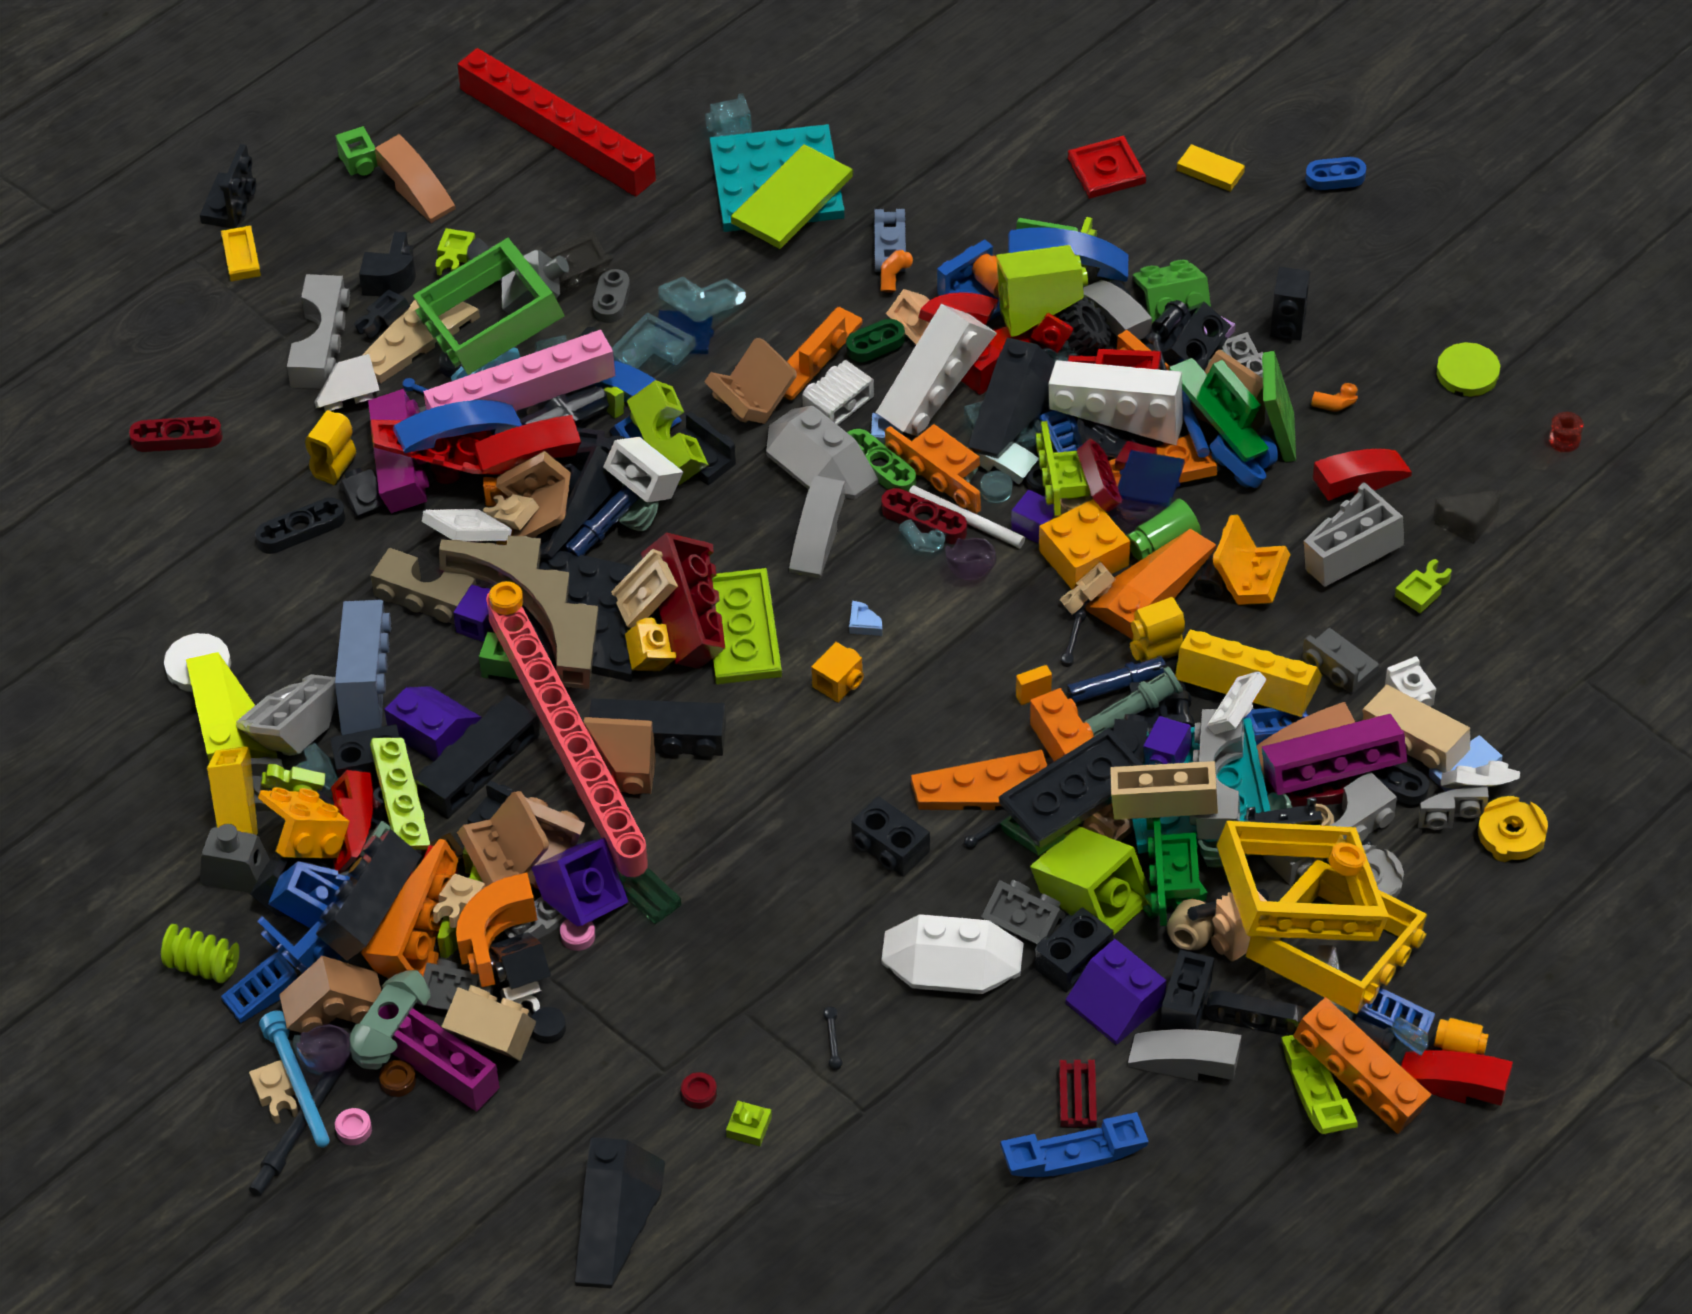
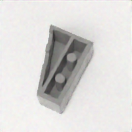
(1353, 537)

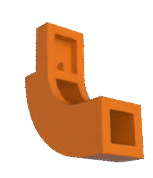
(488, 914)

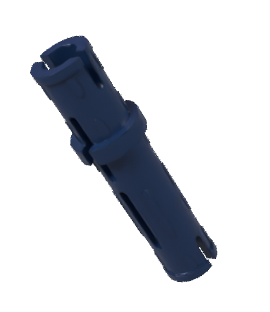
(594, 529)
(1116, 679)

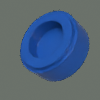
(1271, 456)

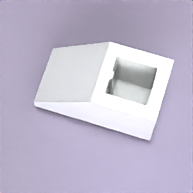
(348, 380)

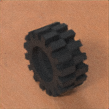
(1088, 326)

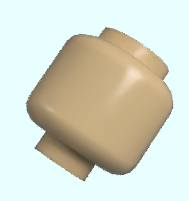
(1188, 933)

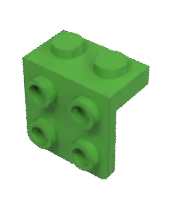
(1176, 282)

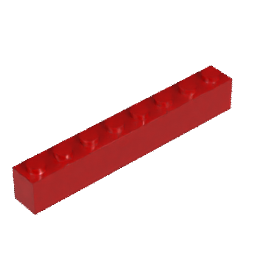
(557, 122)

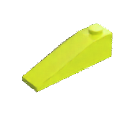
(220, 704)

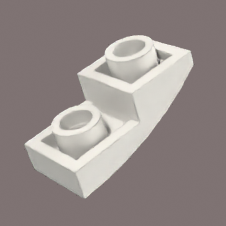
(1488, 775)

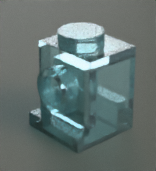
(729, 117)

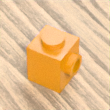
(837, 672)

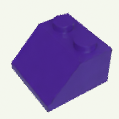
(428, 719)
(581, 882)
(1117, 992)

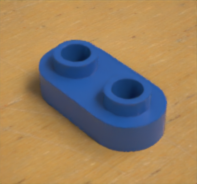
(1335, 173)
(1246, 473)

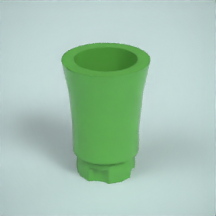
(1162, 529)

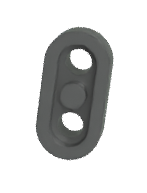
(611, 295)

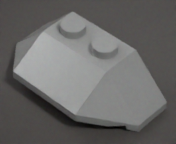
(812, 444)
(292, 715)

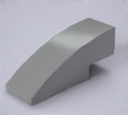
(1119, 309)
(817, 526)
(1186, 1053)

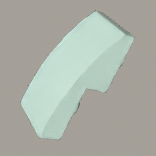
(1014, 462)

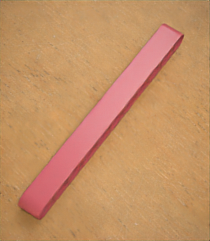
(570, 738)

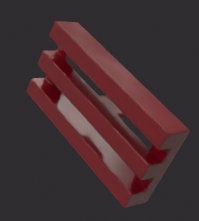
(1078, 1068)

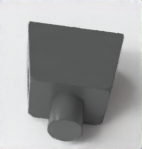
(515, 293)
(232, 859)

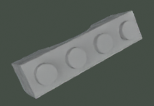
(313, 357)
(1222, 749)
(1365, 806)

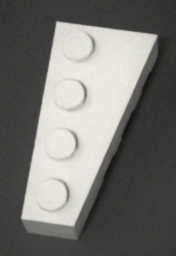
(934, 368)
(1120, 397)

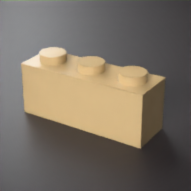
(1428, 733)
(1164, 790)

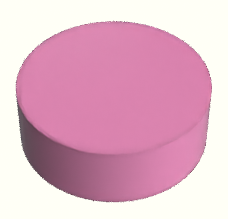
(576, 937)
(353, 1126)

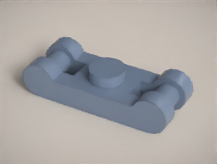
(888, 238)

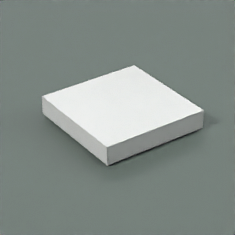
(466, 525)

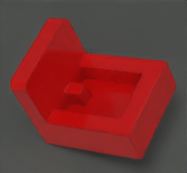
(1052, 332)

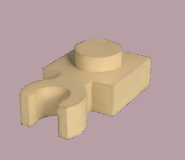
(513, 511)
(1092, 585)
(455, 897)
(274, 1089)

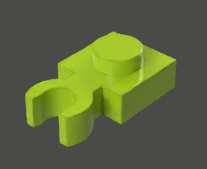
(453, 249)
(1422, 589)
(292, 780)

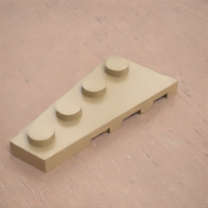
(409, 337)

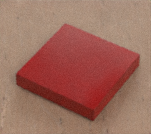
(1106, 167)

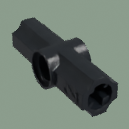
(580, 405)

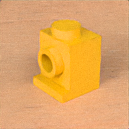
(649, 646)

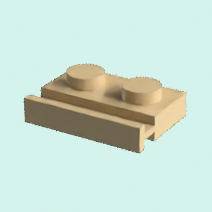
(644, 588)

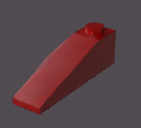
(450, 452)

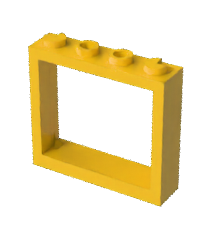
(1299, 920)
(1322, 978)

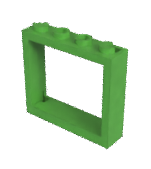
(471, 279)

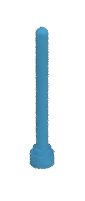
(274, 1029)

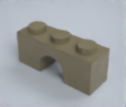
(398, 582)

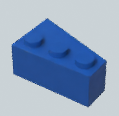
(306, 892)

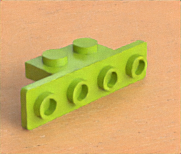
(1060, 472)
(399, 791)

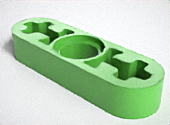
(886, 477)

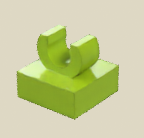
(748, 1123)

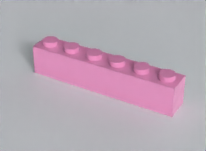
(533, 376)

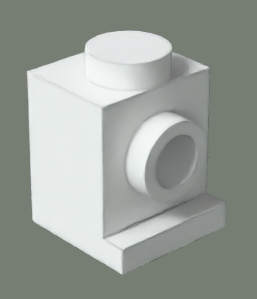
(1411, 680)

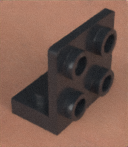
(230, 192)

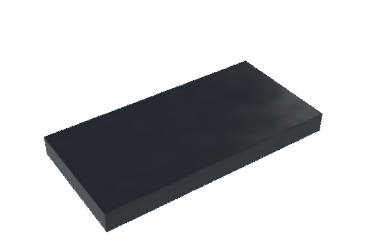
(1068, 788)

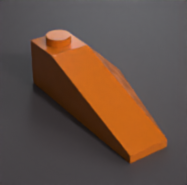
(1152, 580)
(408, 930)

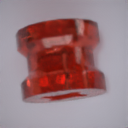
(1566, 431)

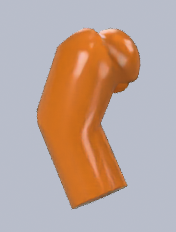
(891, 266)
(1338, 401)

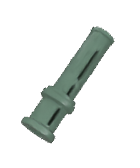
(1146, 696)

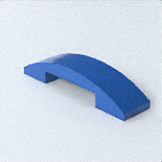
(1093, 251)
(454, 419)
(1075, 1151)

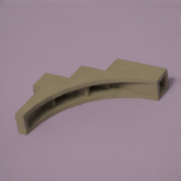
(544, 592)

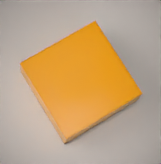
(1033, 684)

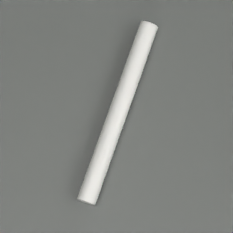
(974, 520)

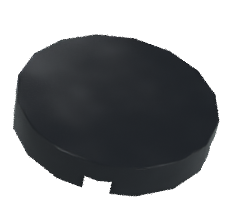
(1109, 438)

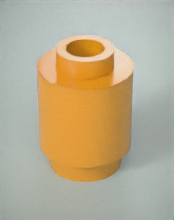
(1461, 1036)

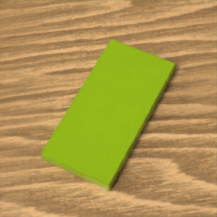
(791, 196)
(747, 628)

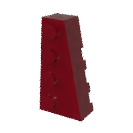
(690, 610)

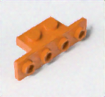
(821, 348)
(940, 461)

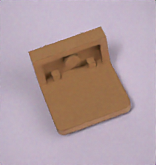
(754, 384)
(544, 482)
(560, 829)
(506, 842)

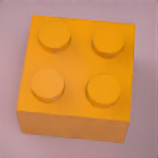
(1082, 540)

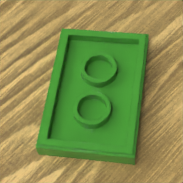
(1278, 406)

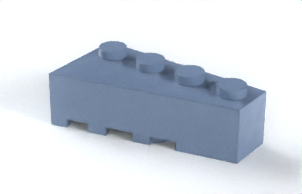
(362, 665)

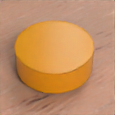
(506, 598)
(1347, 859)

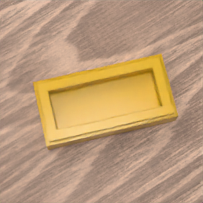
(1210, 168)
(240, 253)

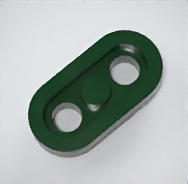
(874, 341)

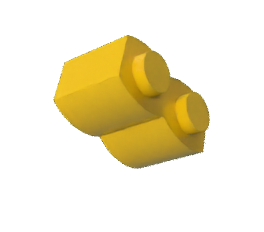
(330, 447)
(1157, 630)

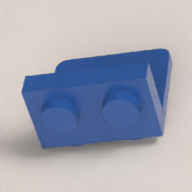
(957, 274)
(305, 952)

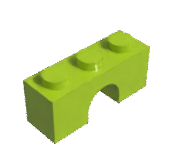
(654, 412)

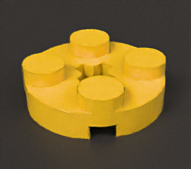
(1507, 844)

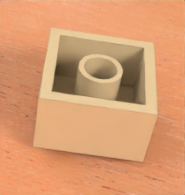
(491, 1024)

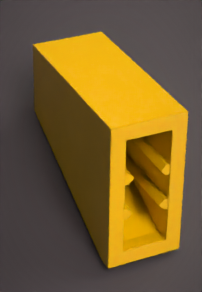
(233, 789)

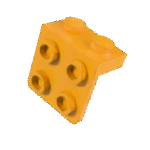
(1248, 571)
(310, 824)

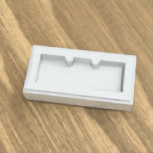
(1236, 702)

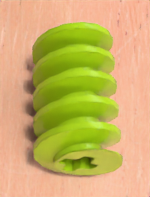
(197, 957)

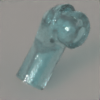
(920, 541)

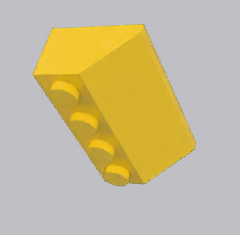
(1218, 662)

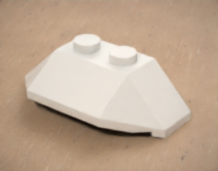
(952, 954)

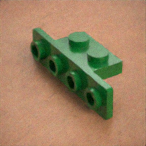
(1225, 404)
(1175, 868)

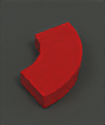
(975, 304)

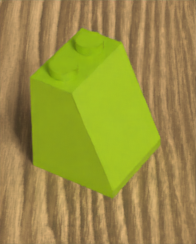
(1038, 284)
(1094, 875)

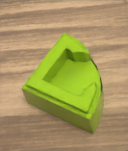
(615, 399)

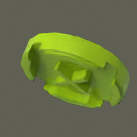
(1468, 369)

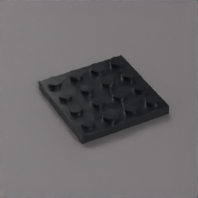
(592, 584)

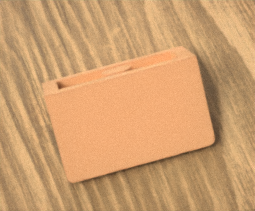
(906, 310)

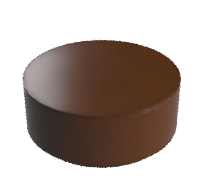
(397, 1078)

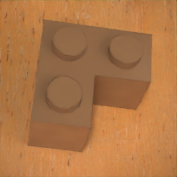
(328, 992)

